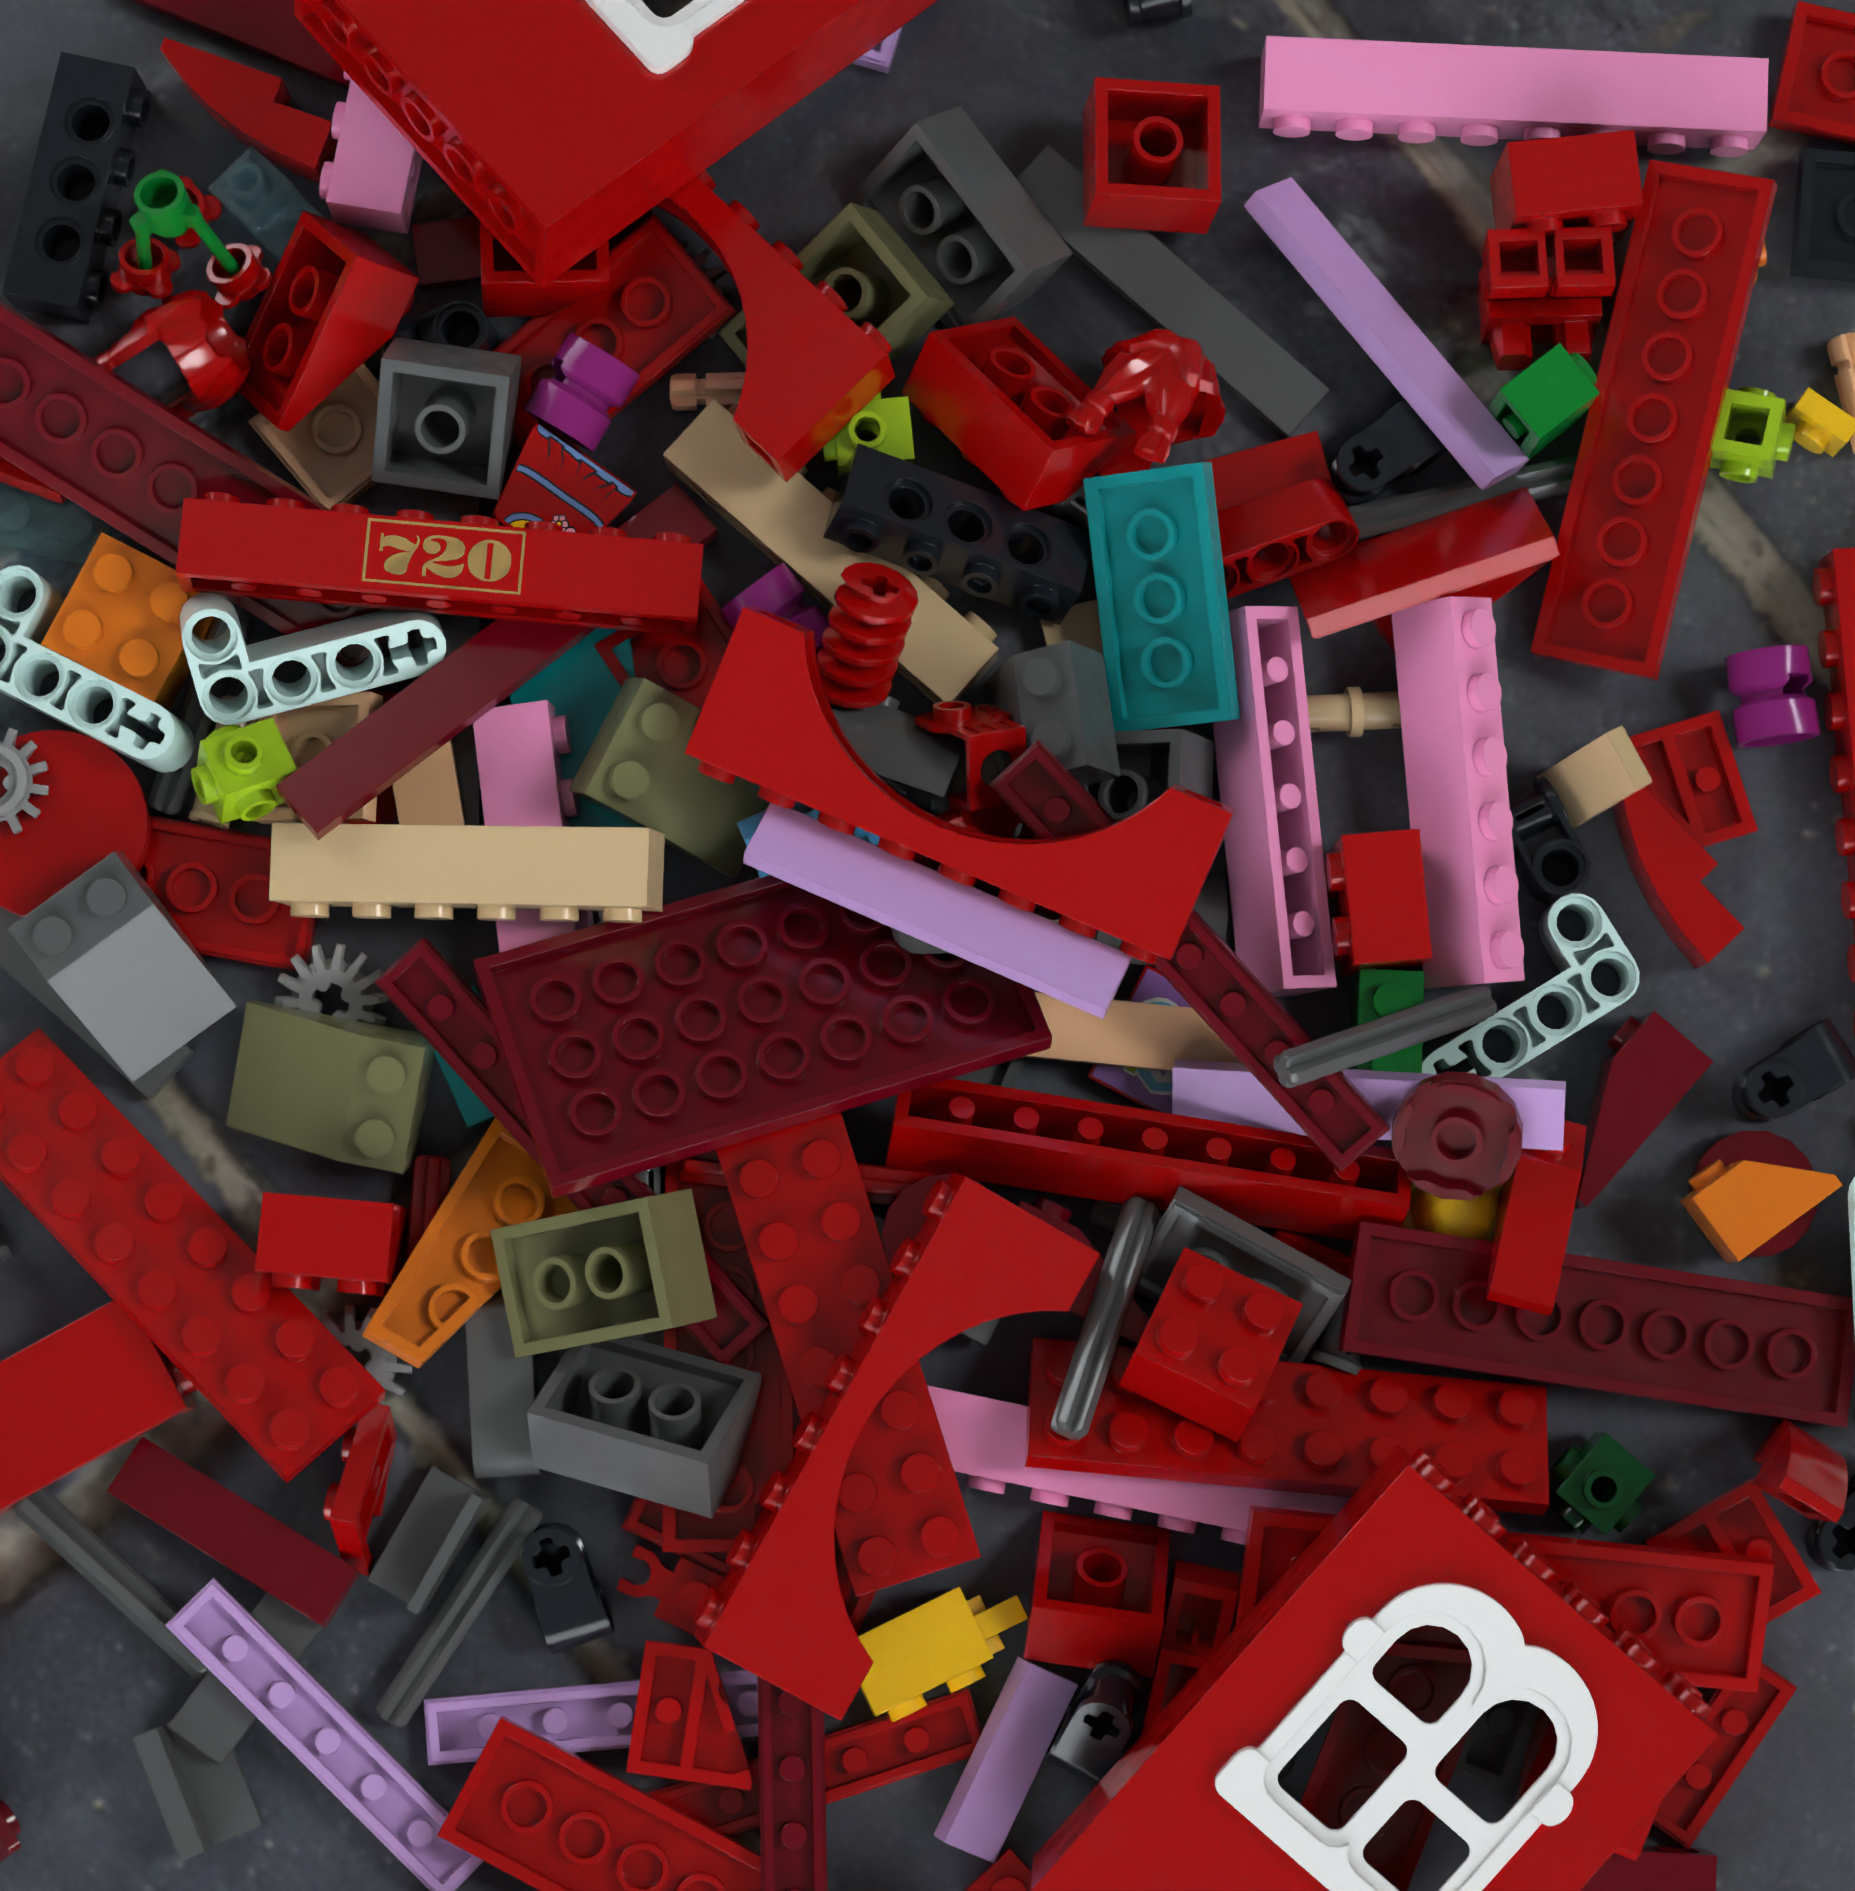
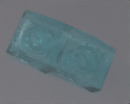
(261, 200)

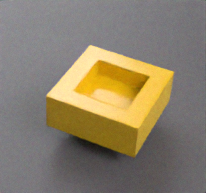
(1820, 424)

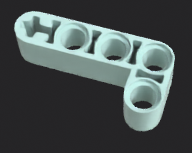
(313, 647)
(78, 687)
(1571, 987)

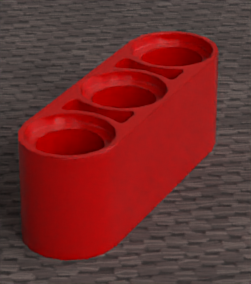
(1284, 534)

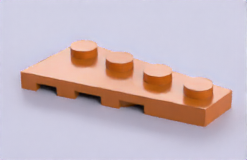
(455, 1260)

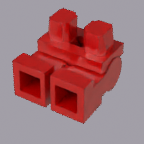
(1543, 294)

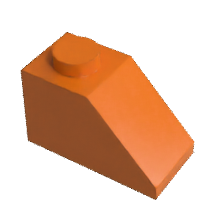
(1752, 1202)

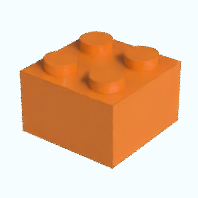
(126, 622)

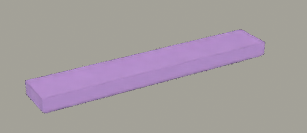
(1386, 333)
(937, 910)
(1235, 1096)
(570, 1716)
(322, 1735)

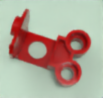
(985, 731)

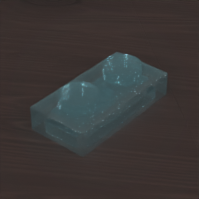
(47, 527)

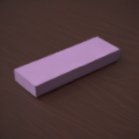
(1005, 1760)

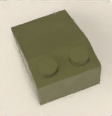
(873, 276)
(649, 781)
(331, 1085)
(603, 1273)

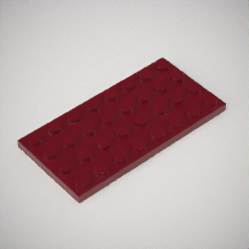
(732, 1026)

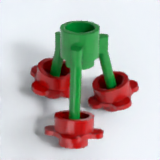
(179, 210)

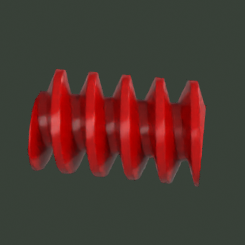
(865, 635)

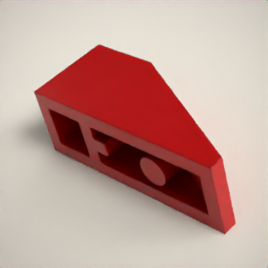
(1536, 1224)

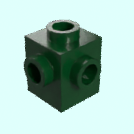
(1621, 1480)

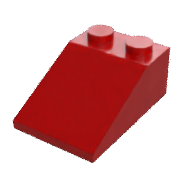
(321, 317)

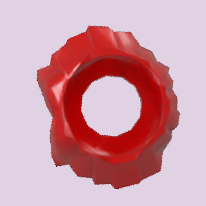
(199, 341)
(1160, 390)

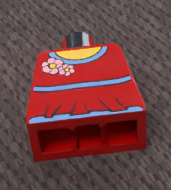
(560, 486)

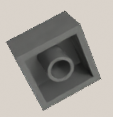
(446, 418)

